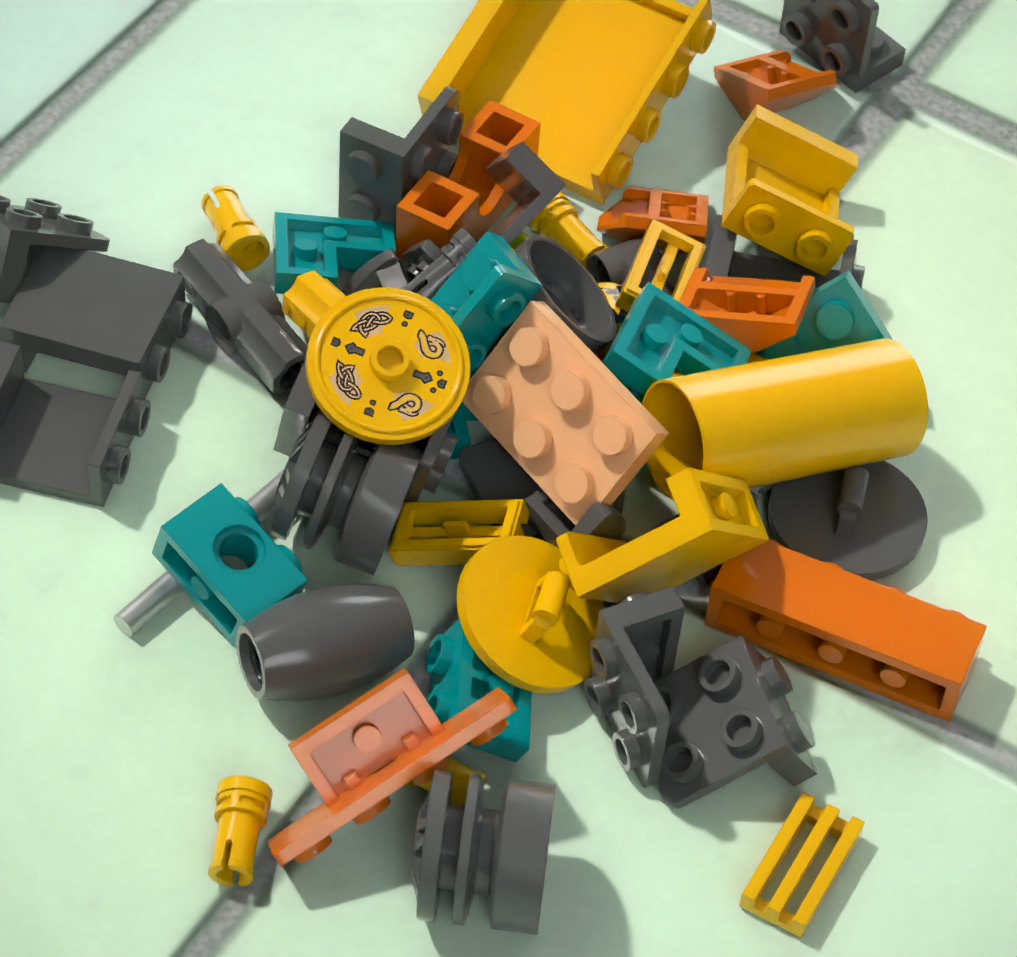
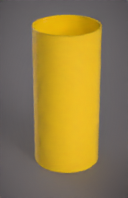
(791, 414)

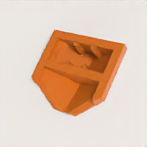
(771, 82)
(641, 205)
(749, 308)

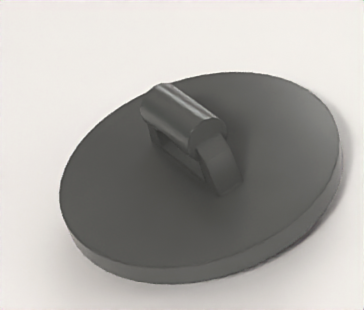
(854, 517)

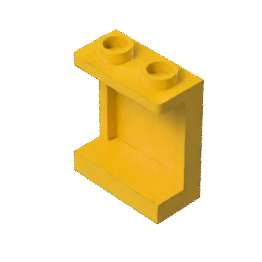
(787, 190)
(713, 526)

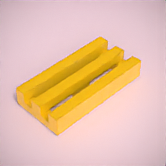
(675, 241)
(456, 540)
(824, 823)

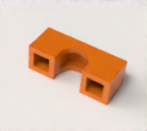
(469, 195)

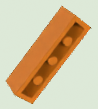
(847, 626)

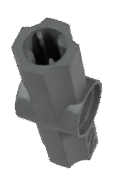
(242, 315)

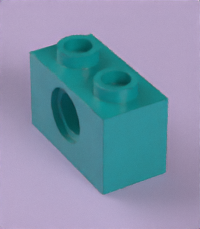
(221, 526)

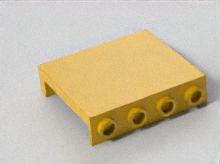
(581, 70)

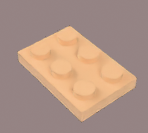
(562, 413)

